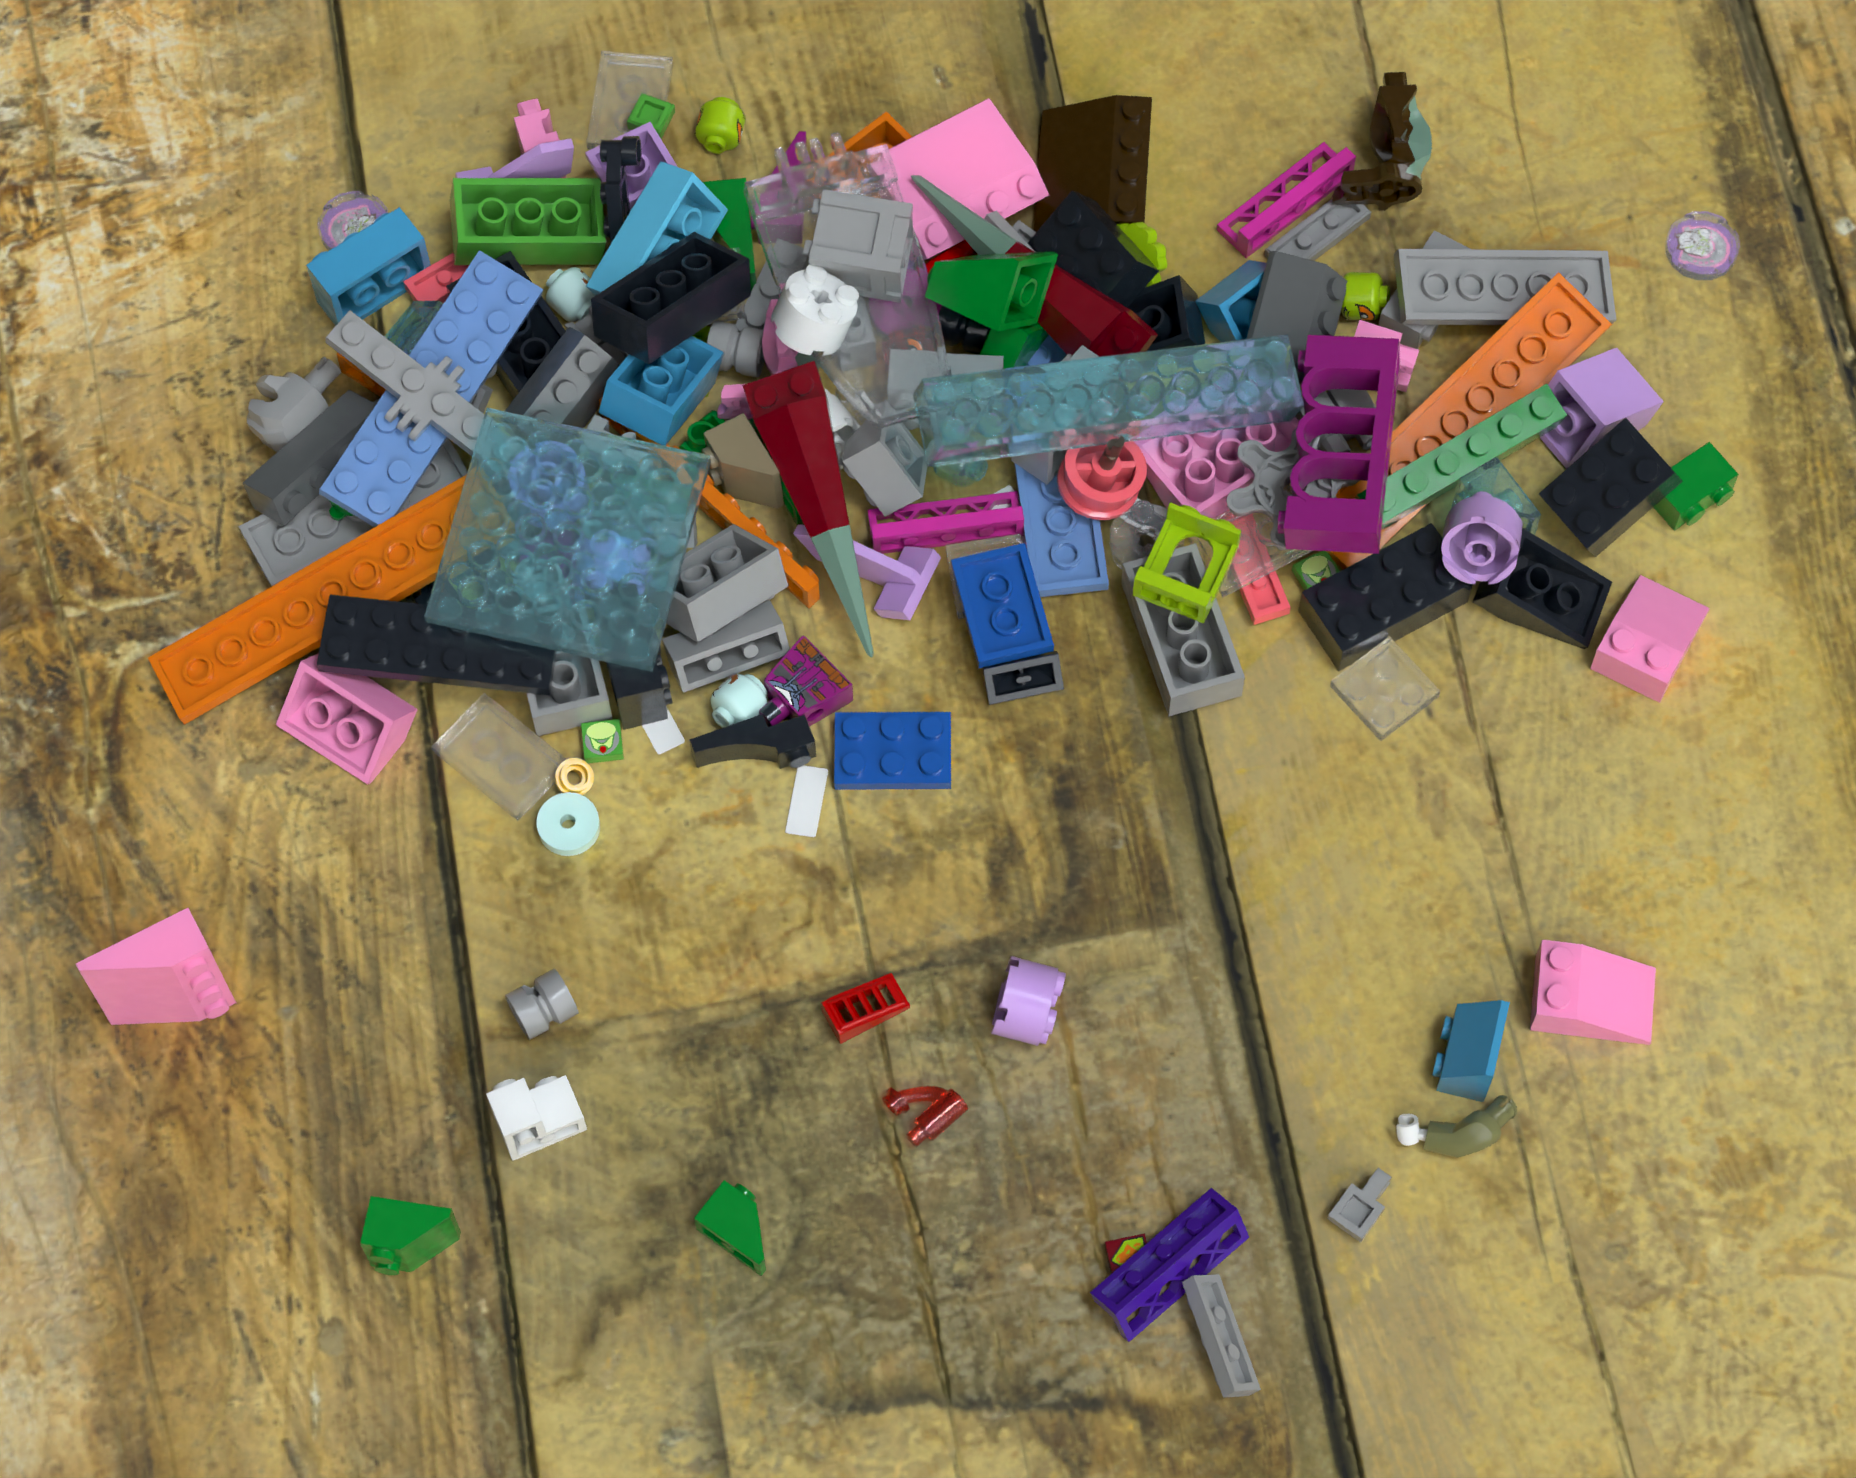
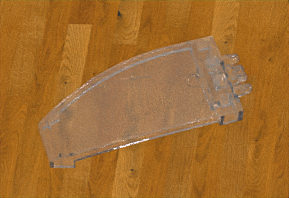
(888, 341)

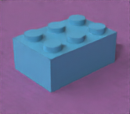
(368, 267)
(661, 394)

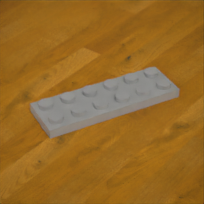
(1492, 284)
(314, 533)

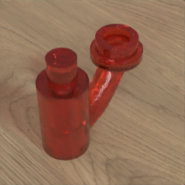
(933, 1121)

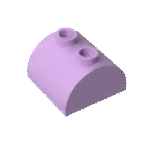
(637, 176)

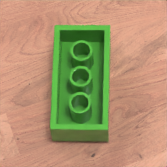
(531, 217)

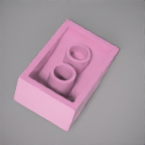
(1649, 638)
(1591, 994)

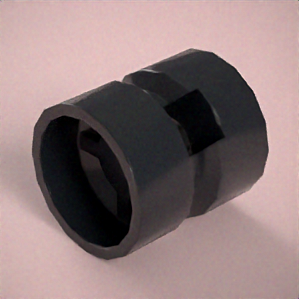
(959, 328)

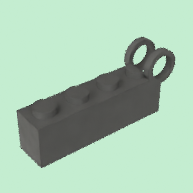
(300, 468)

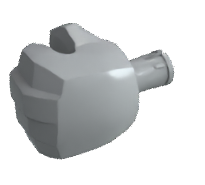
(295, 403)

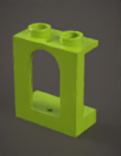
(1172, 594)

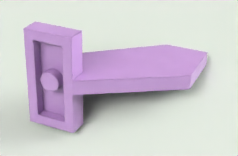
(542, 161)
(902, 579)

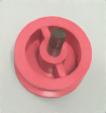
(1102, 479)

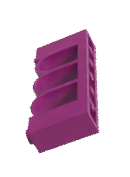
(1342, 522)

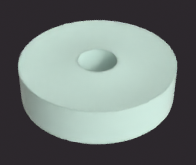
(574, 839)

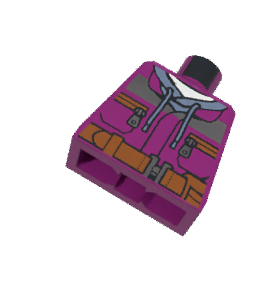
(805, 685)

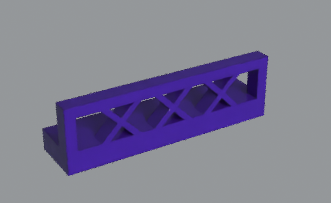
(1169, 1259)

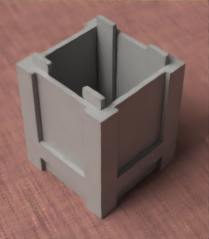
(863, 242)

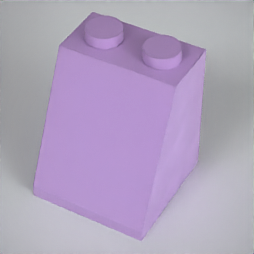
(1596, 399)

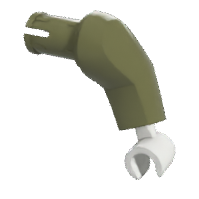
(1461, 1138)

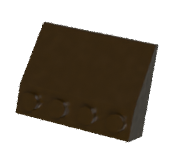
(1098, 152)

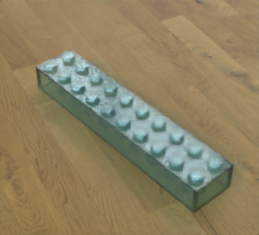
(1107, 397)

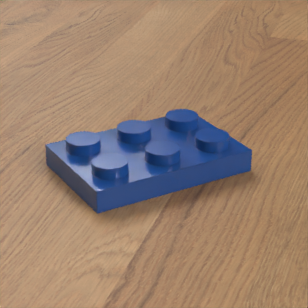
(1002, 605)
(892, 750)

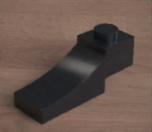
(785, 743)

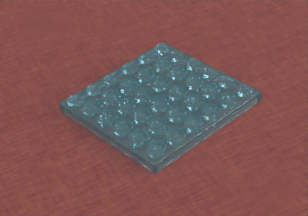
(568, 539)

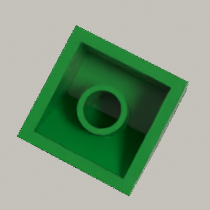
(405, 1234)

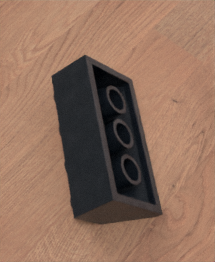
(531, 342)

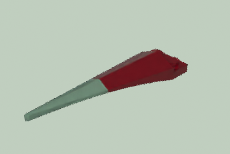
(1071, 309)
(799, 435)

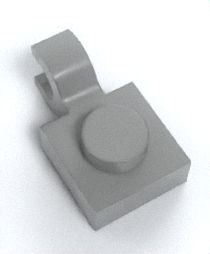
(1359, 1208)

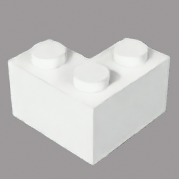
(535, 1116)

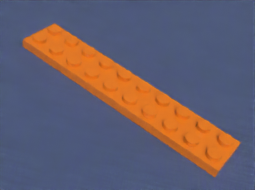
(1514, 362)
(291, 615)

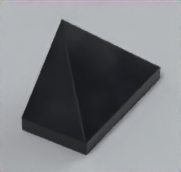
(1023, 677)

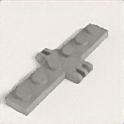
(422, 393)

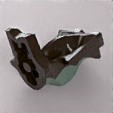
(1401, 145)

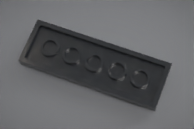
(399, 644)

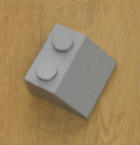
(886, 465)

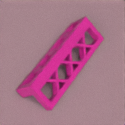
(1289, 205)
(947, 527)

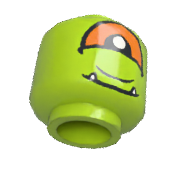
(720, 124)
(1364, 296)

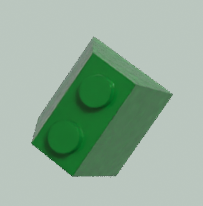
(994, 288)

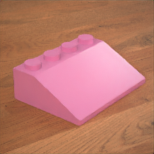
(972, 161)
(1205, 465)
(158, 976)

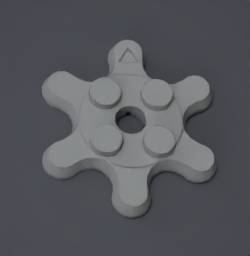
(1271, 475)

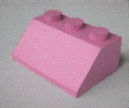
(346, 718)

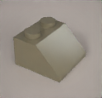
(742, 463)

